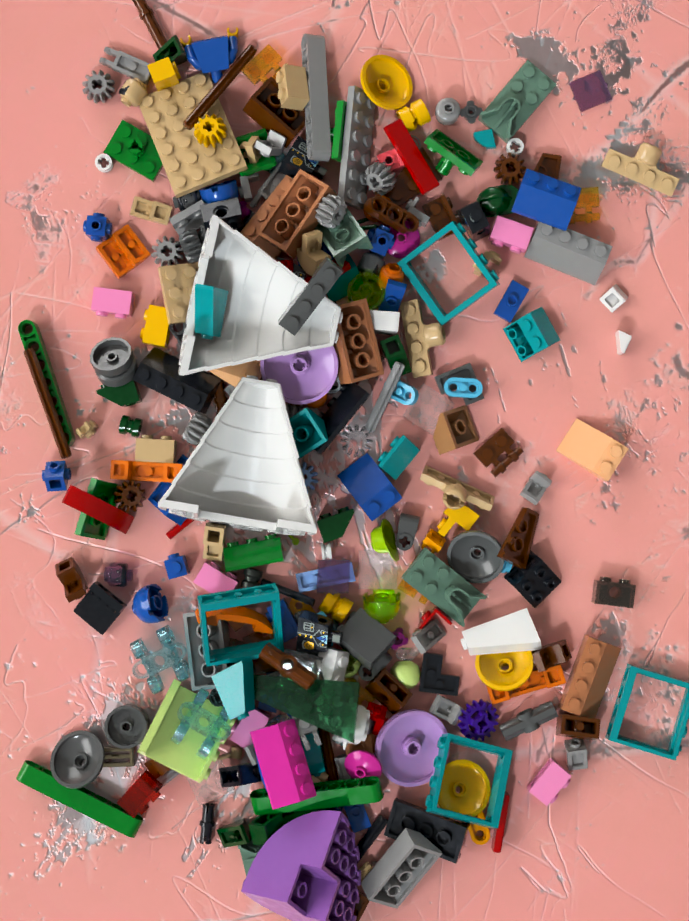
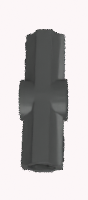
(528, 720)

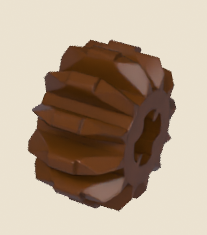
(503, 165)
(123, 492)

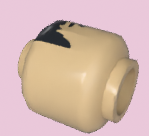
(133, 92)

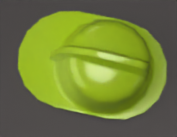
(384, 539)

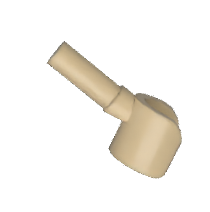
(236, 753)

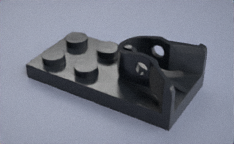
(439, 830)

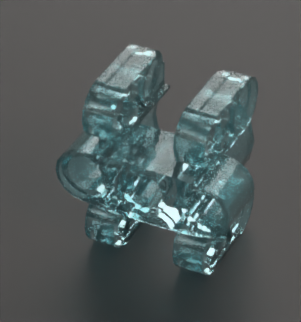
(148, 660)
(191, 721)

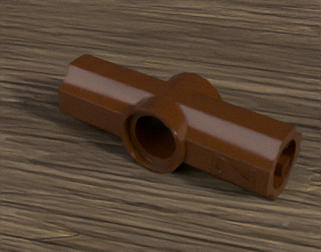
(278, 658)

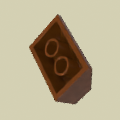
(266, 111)

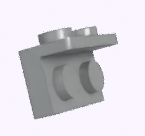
(188, 219)

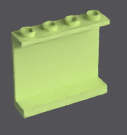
(180, 757)

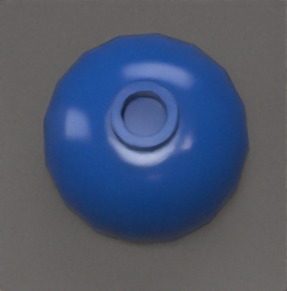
(219, 192)
(150, 605)

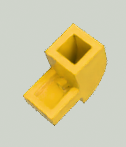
(464, 517)

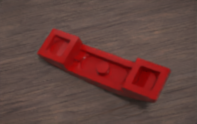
(97, 509)

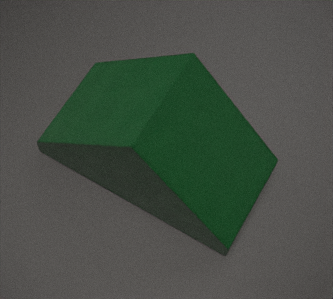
(173, 50)
(235, 833)

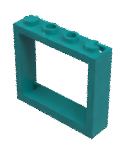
(480, 260)
(236, 598)
(679, 730)
(498, 785)

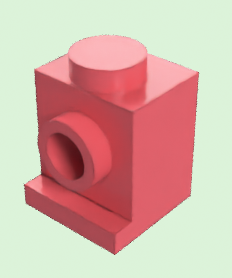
(397, 163)

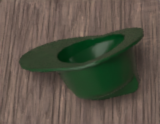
(497, 200)

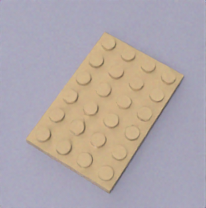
(183, 158)

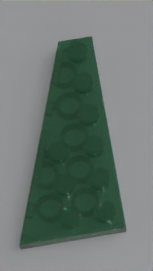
(324, 705)

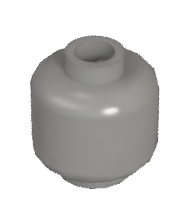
(446, 117)

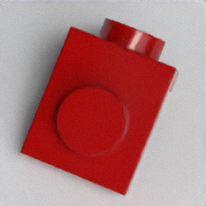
(378, 714)

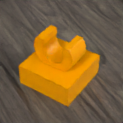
(434, 541)

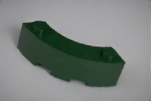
(266, 825)

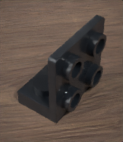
(533, 582)
(99, 607)

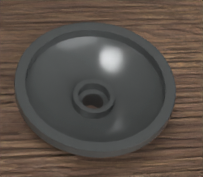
(473, 565)
(69, 755)

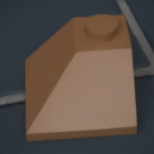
(454, 430)

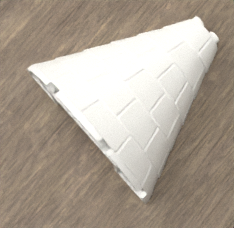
(256, 300)
(246, 467)

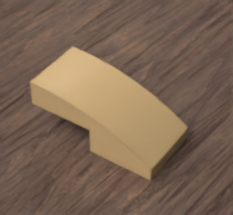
(150, 210)

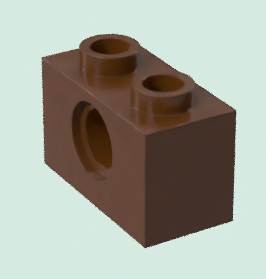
(389, 691)
(578, 727)

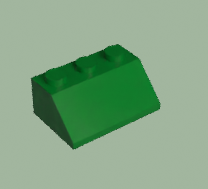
(253, 553)

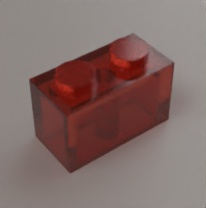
(140, 793)

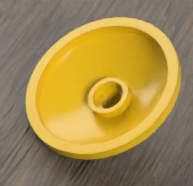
(386, 82)
(491, 673)
(473, 788)

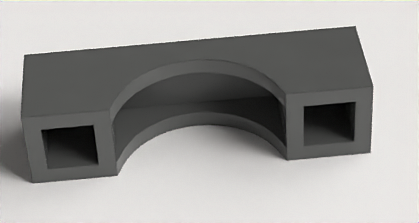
(311, 296)

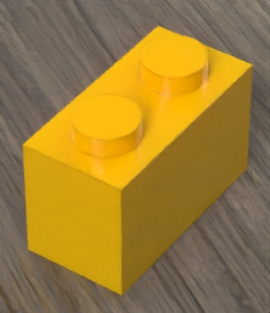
(164, 73)
(156, 327)

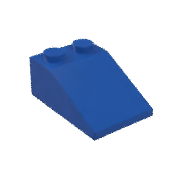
(369, 486)

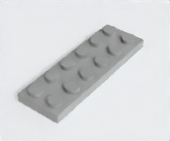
(356, 147)

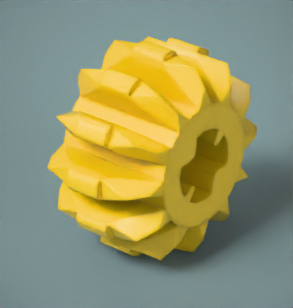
(205, 125)

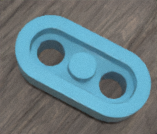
(463, 387)
(402, 393)

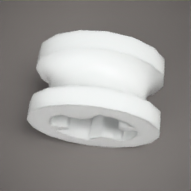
(517, 141)
(99, 158)
(326, 551)

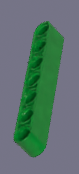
(42, 355)
(329, 794)
(79, 799)

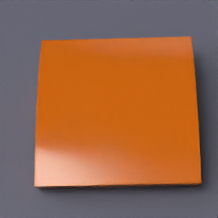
(123, 251)

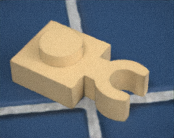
(87, 430)

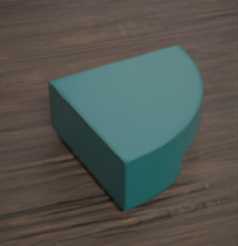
(485, 138)

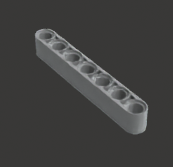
(317, 109)

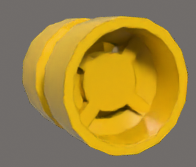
(414, 115)
(336, 606)

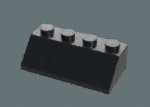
(161, 374)
(341, 411)

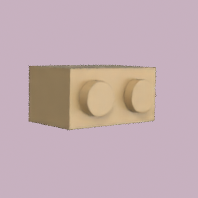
(292, 87)
(155, 450)

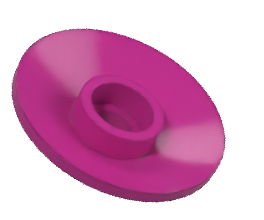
(403, 248)
(362, 761)

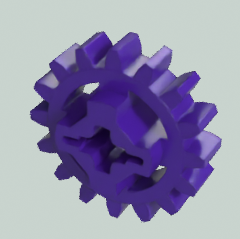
(477, 720)

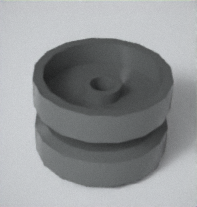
(113, 362)
(115, 726)

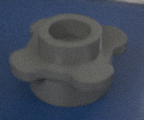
(471, 118)

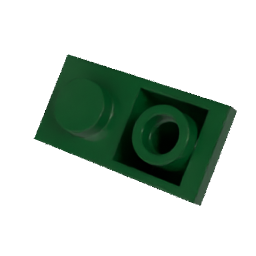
(394, 351)
(122, 395)
(334, 526)

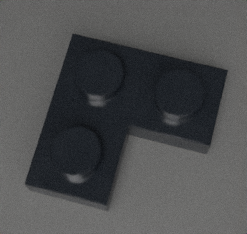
(432, 679)

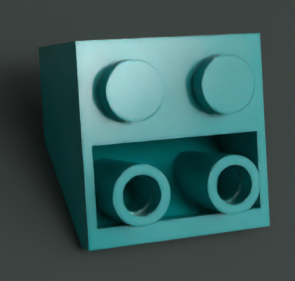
(531, 334)
(398, 457)

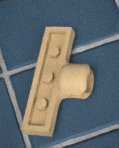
(642, 168)
(420, 337)
(456, 491)

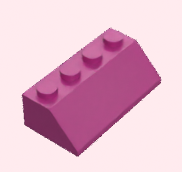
(283, 764)

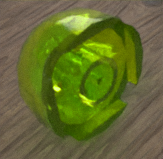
(367, 286)
(382, 604)

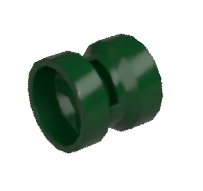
(132, 426)

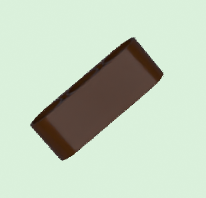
(400, 214)

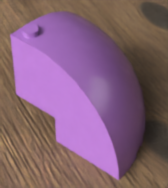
(308, 869)

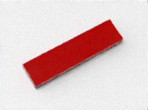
(411, 156)

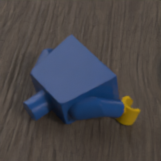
(212, 53)

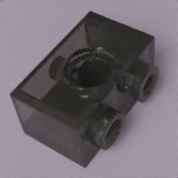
(625, 594)

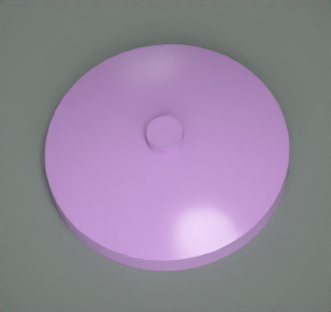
(304, 374)
(409, 746)

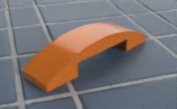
(144, 471)
(238, 614)
(538, 680)

